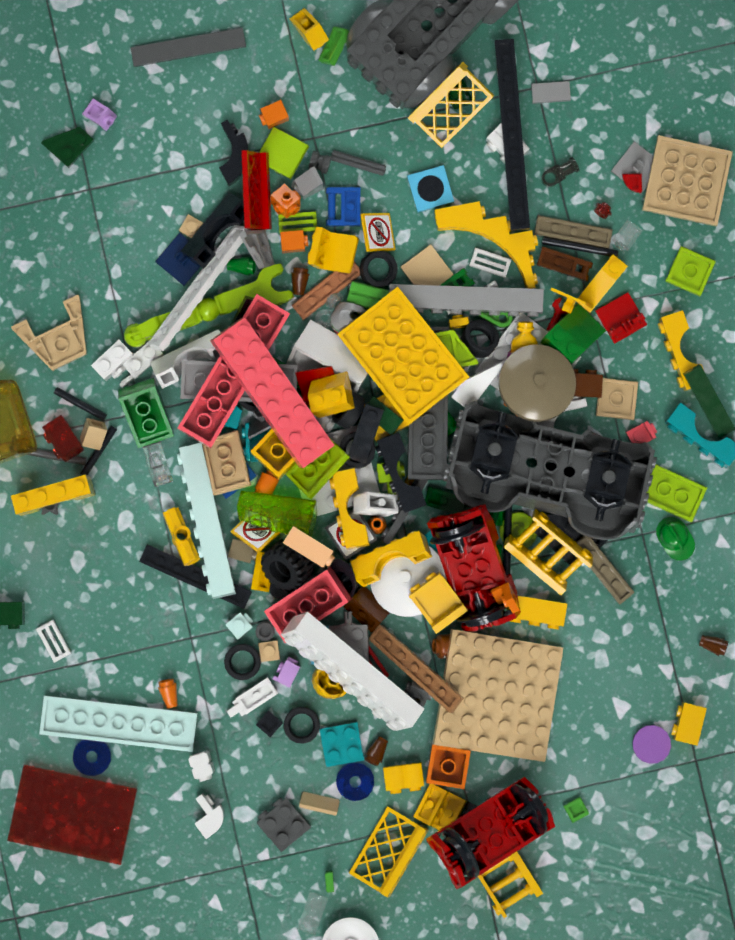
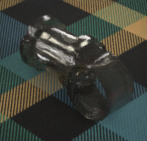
(560, 172)

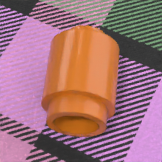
(266, 483)

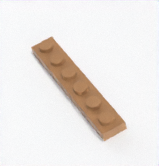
(416, 668)

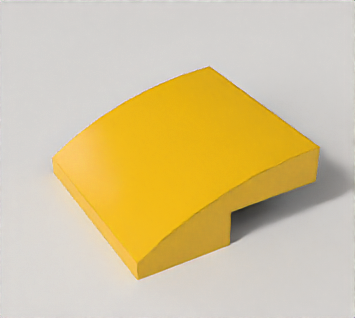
(439, 807)

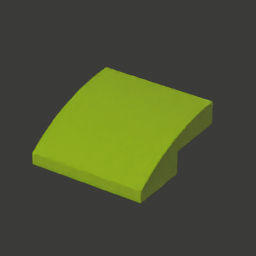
(284, 152)

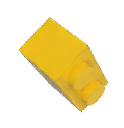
(689, 723)

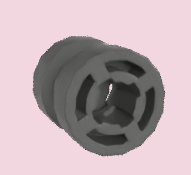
(320, 162)

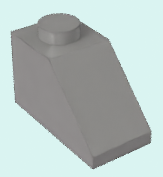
(308, 183)

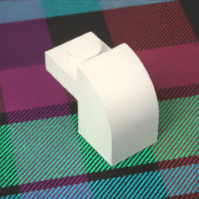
(212, 820)

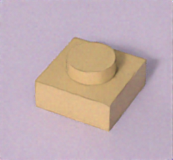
(190, 226)
(269, 651)

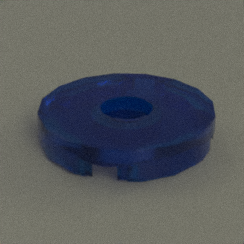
(91, 768)
(343, 781)

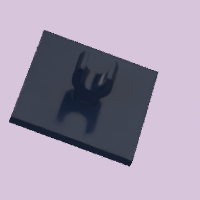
(176, 262)

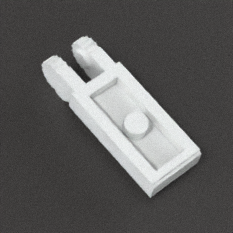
(138, 363)

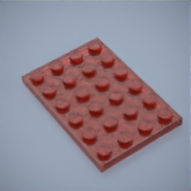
(72, 814)

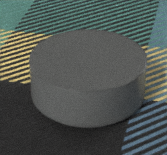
(265, 631)

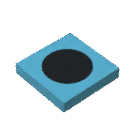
(430, 189)

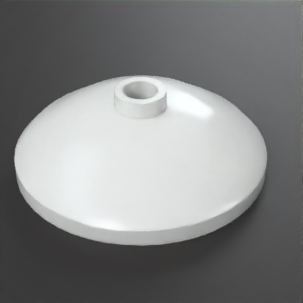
(350, 929)

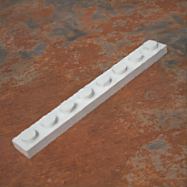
(197, 289)

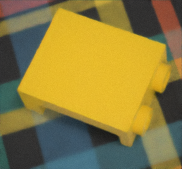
(437, 601)

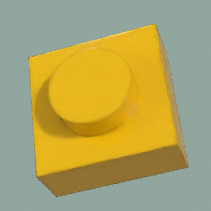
(458, 322)

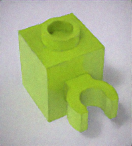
(383, 478)

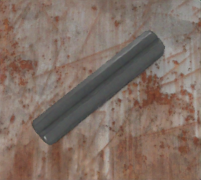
(359, 163)

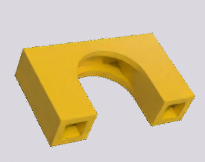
(66, 490)

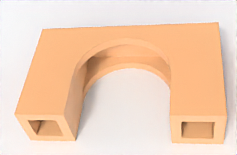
(309, 548)

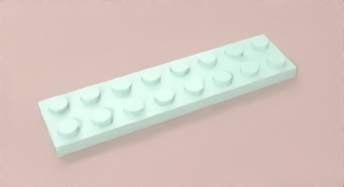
(118, 723)

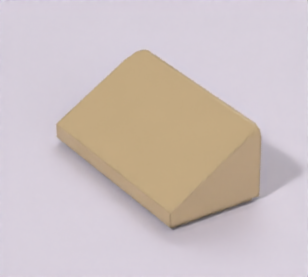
(319, 803)

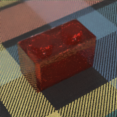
(63, 439)

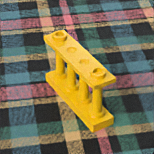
(544, 569)
(521, 871)

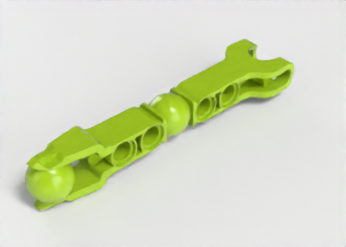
(209, 308)

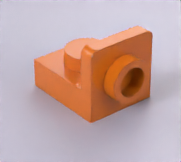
(505, 595)

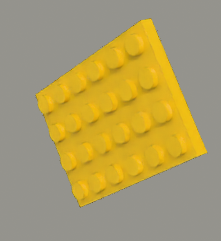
(403, 355)

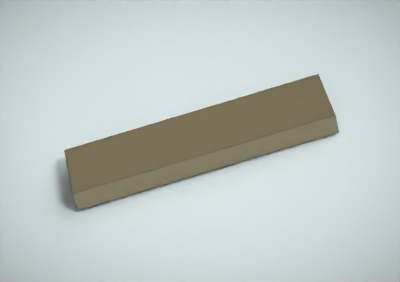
(573, 232)
(606, 571)

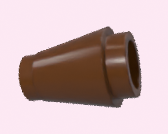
(299, 280)
(714, 644)
(376, 752)

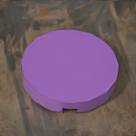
(651, 744)

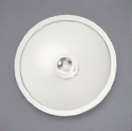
(397, 579)

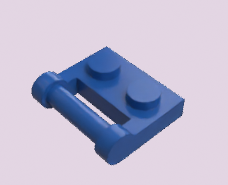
(349, 206)

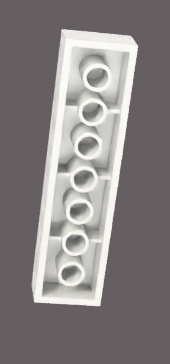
(352, 672)

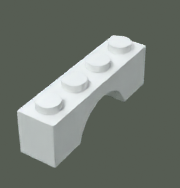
(168, 367)

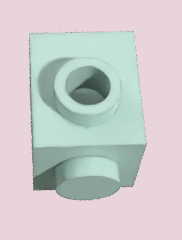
(240, 625)

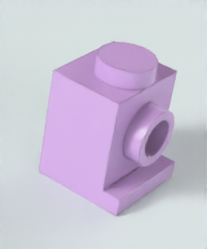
(287, 672)

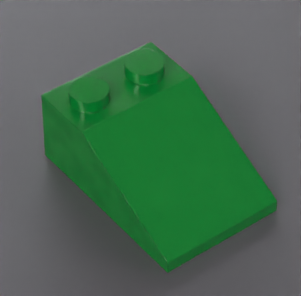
(574, 334)
(145, 413)

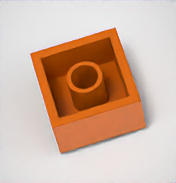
(448, 766)

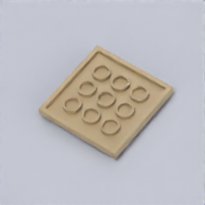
(687, 180)

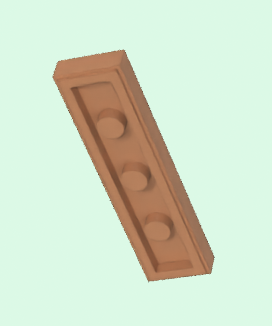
(318, 295)

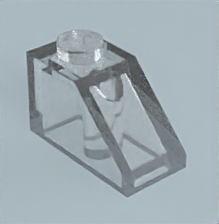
(157, 464)

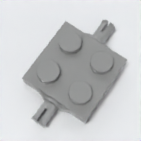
(353, 635)

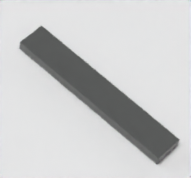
(188, 47)

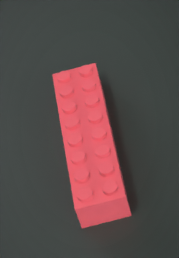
(221, 388)
(272, 392)

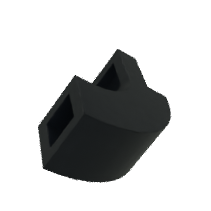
(233, 168)

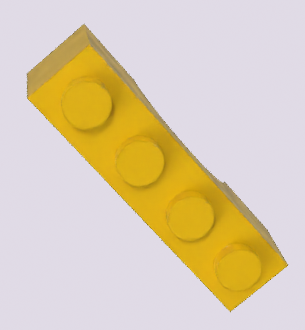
(673, 328)
(354, 534)
(370, 565)

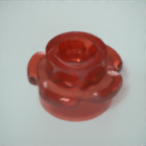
(603, 210)

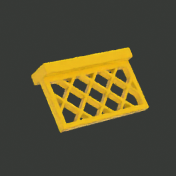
(442, 91)
(403, 859)

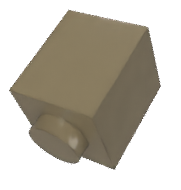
(241, 551)

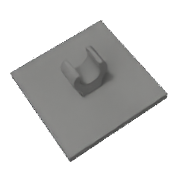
(635, 161)

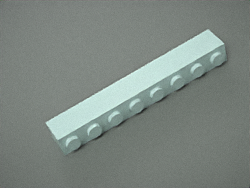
(207, 521)

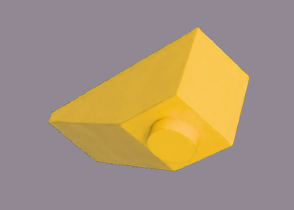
(602, 282)

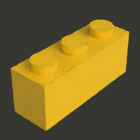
(541, 611)

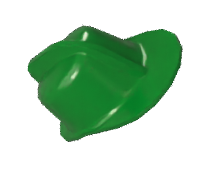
(675, 538)

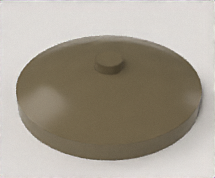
(537, 383)

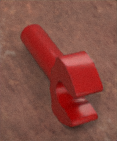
(557, 315)

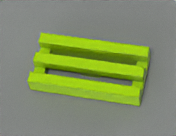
(299, 222)

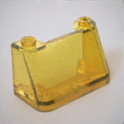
(15, 428)

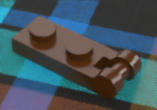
(564, 264)

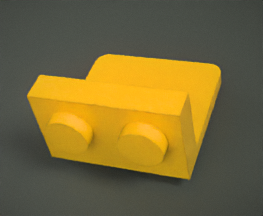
(332, 251)

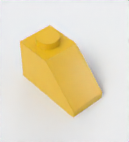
(309, 29)

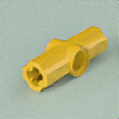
(176, 526)

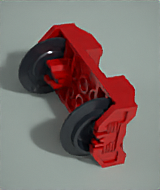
(472, 565)
(491, 832)

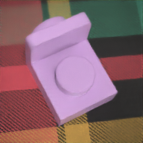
(100, 114)

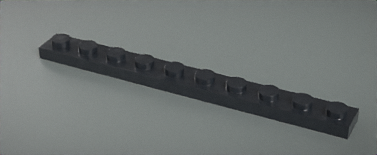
(512, 134)

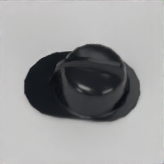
(345, 575)

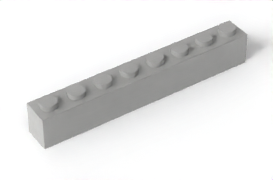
(473, 299)

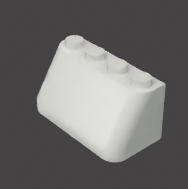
(323, 348)

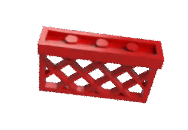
(256, 190)

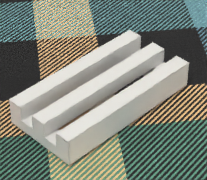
(492, 255)
(61, 655)

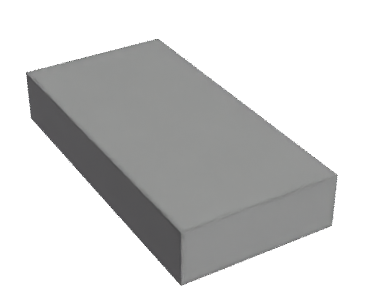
(550, 92)

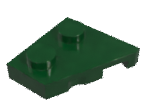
(68, 145)

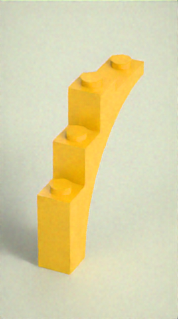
(517, 245)

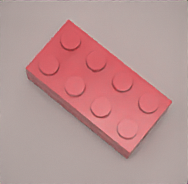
(317, 596)

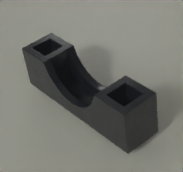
(201, 246)
(409, 496)

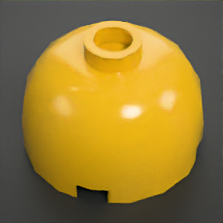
(325, 686)

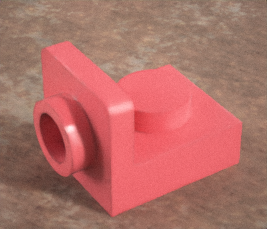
(642, 433)

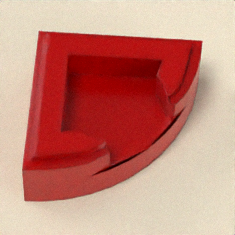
(633, 182)

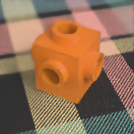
(285, 201)

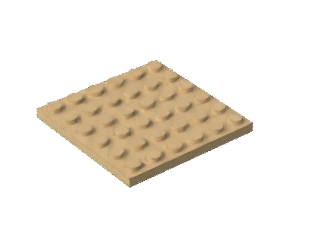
(506, 695)

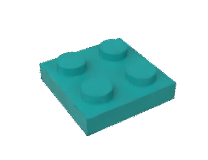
(341, 744)

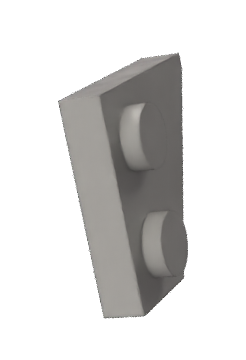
(258, 247)

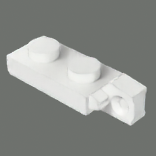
(253, 698)

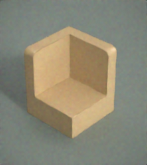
(93, 434)

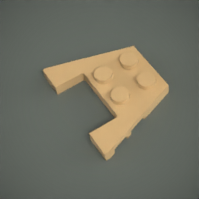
(61, 343)

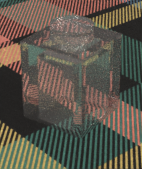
(627, 236)

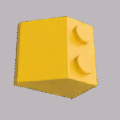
(330, 395)

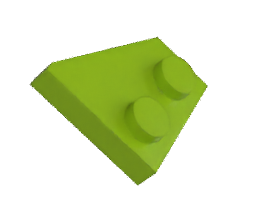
(457, 348)

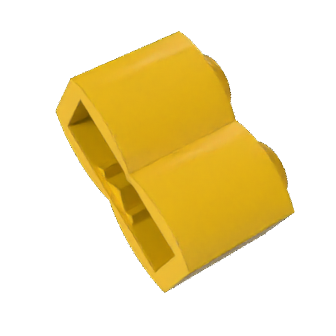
(403, 777)

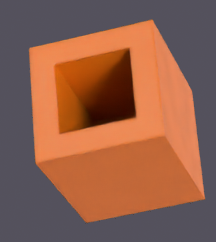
(273, 115)
(293, 241)

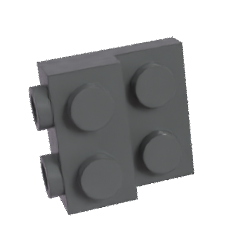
(283, 823)

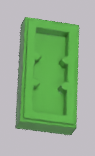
(334, 46)

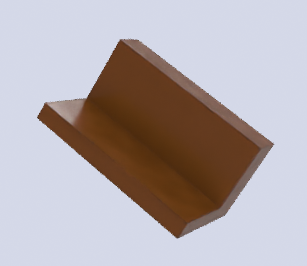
(366, 609)

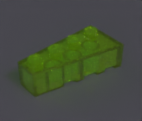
(277, 512)

